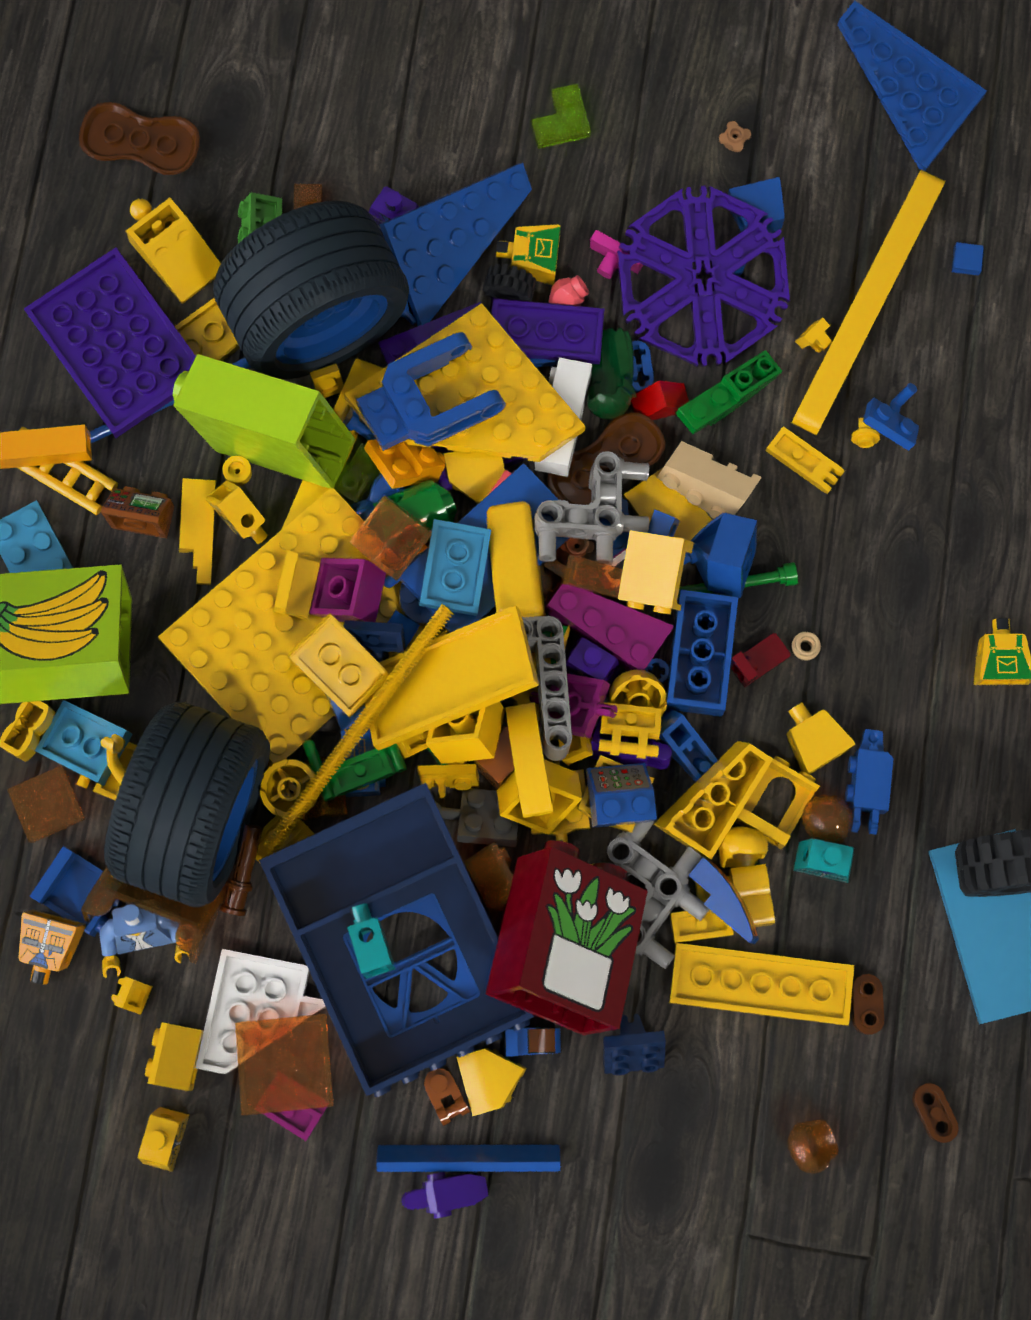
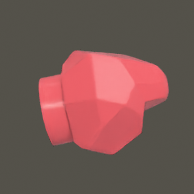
(568, 291)

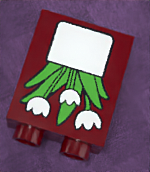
(568, 939)

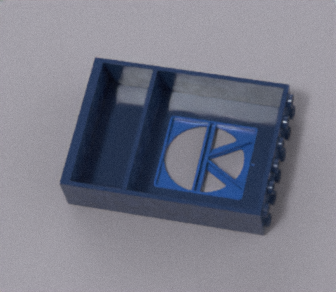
(395, 862)

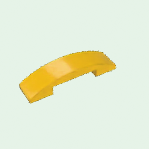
(528, 760)

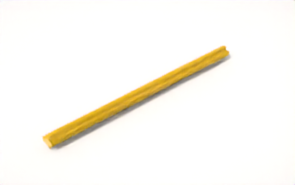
(357, 728)

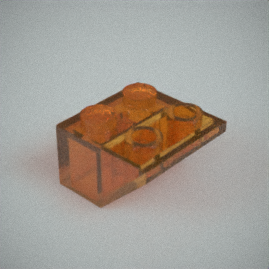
(391, 537)
(491, 876)

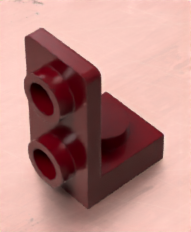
(759, 659)

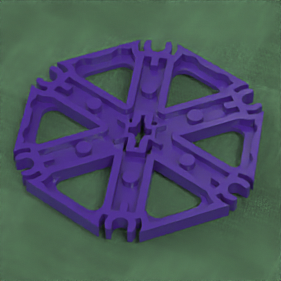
(724, 262)

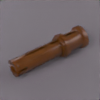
(240, 883)

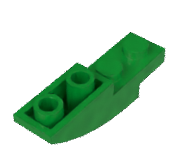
(729, 393)

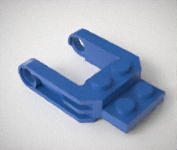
(400, 411)

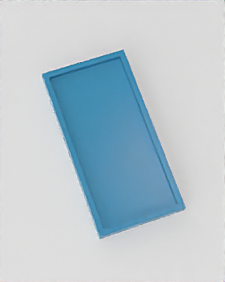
(990, 941)

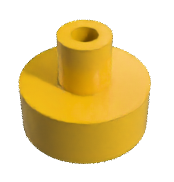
(237, 470)

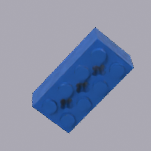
(716, 642)

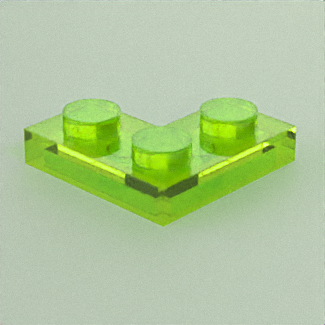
(567, 124)

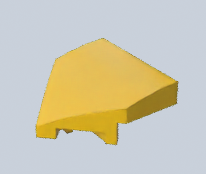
(473, 473)
(488, 1079)

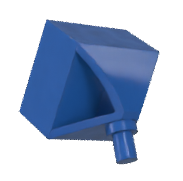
(725, 553)

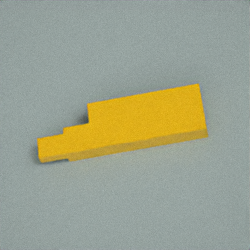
(197, 526)

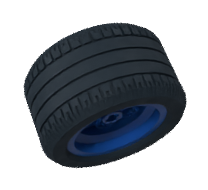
(310, 289)
(186, 803)

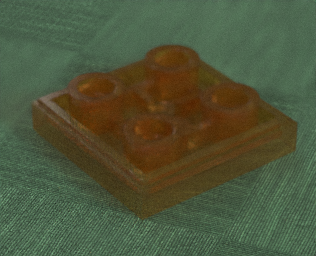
(46, 804)

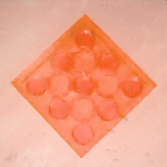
(284, 1064)

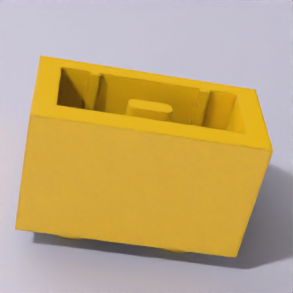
(174, 1057)

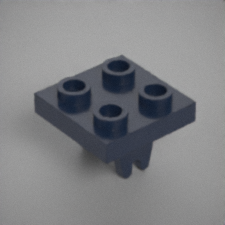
(633, 1049)

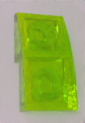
(356, 476)

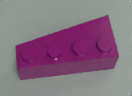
(609, 625)

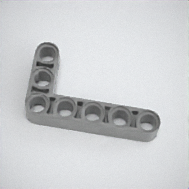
(551, 674)

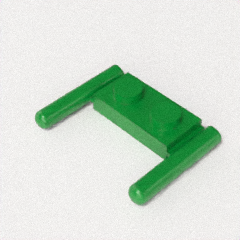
(358, 770)

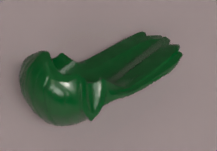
(612, 378)

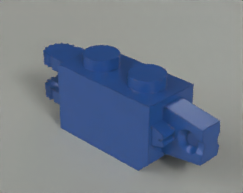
(870, 780)

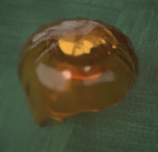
(827, 818)
(812, 1145)

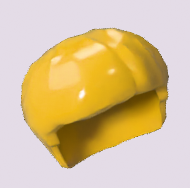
(742, 847)

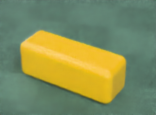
(515, 559)

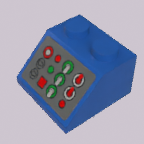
(620, 795)

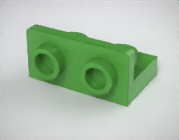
(257, 211)

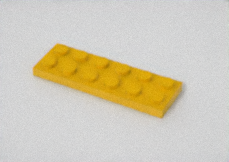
(761, 984)

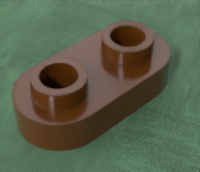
(867, 1004)
(936, 1111)

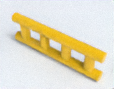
(65, 487)

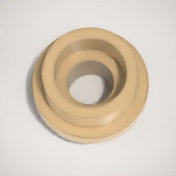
(809, 638)

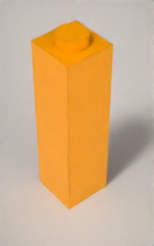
(45, 446)

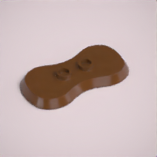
(160, 143)
(628, 436)

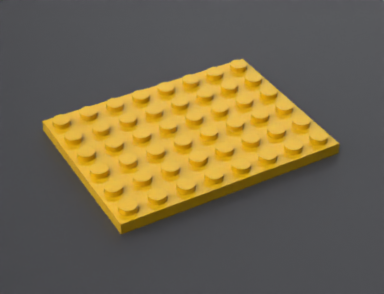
(242, 646)

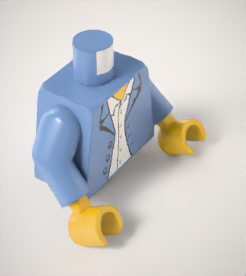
(133, 931)

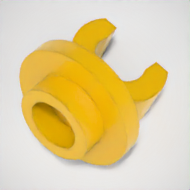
(865, 436)

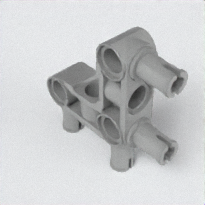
(583, 520)
(653, 875)

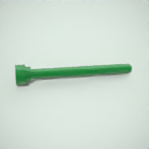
(784, 575)

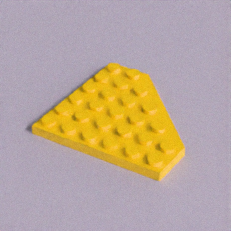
(534, 414)

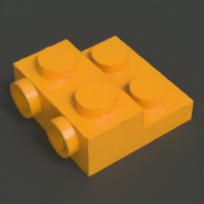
(406, 464)

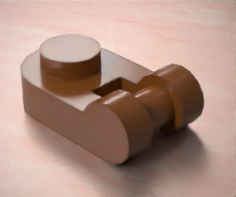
(439, 1085)

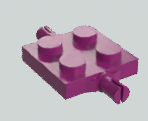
(585, 703)

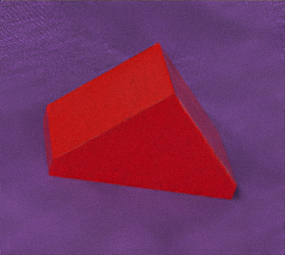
(660, 399)

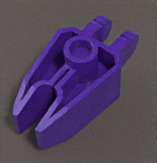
(444, 1193)

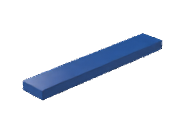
(468, 1158)

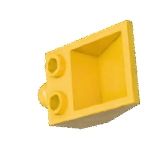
(173, 252)

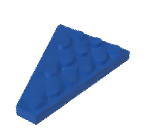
(915, 86)
(449, 235)

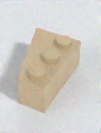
(707, 482)

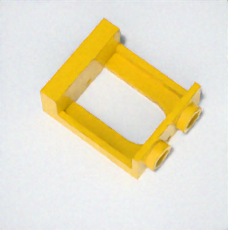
(804, 791)

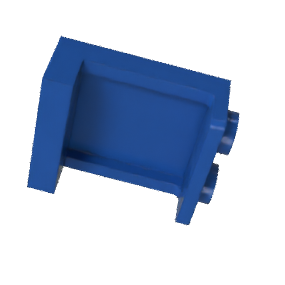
(67, 887)

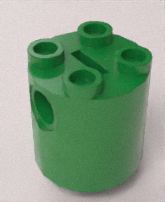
(426, 502)

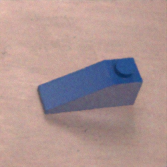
(686, 744)

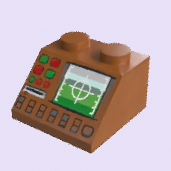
(139, 512)

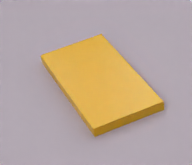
(457, 677)

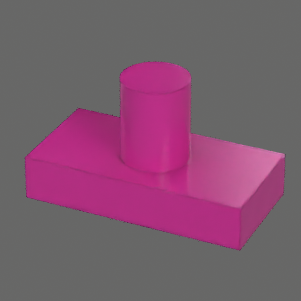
(608, 247)

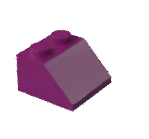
(348, 589)

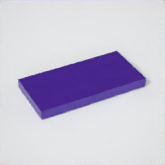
(552, 329)

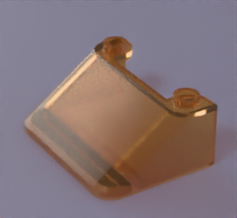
(193, 922)

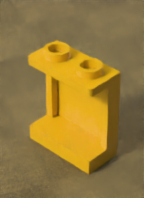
(653, 571)

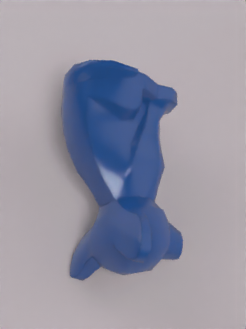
(378, 489)

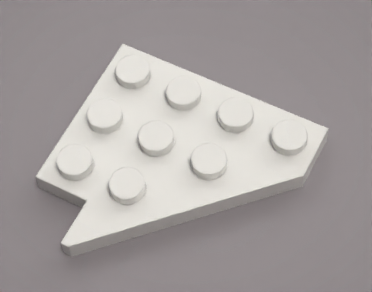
(250, 990)

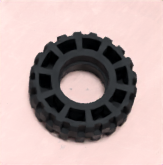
(995, 864)

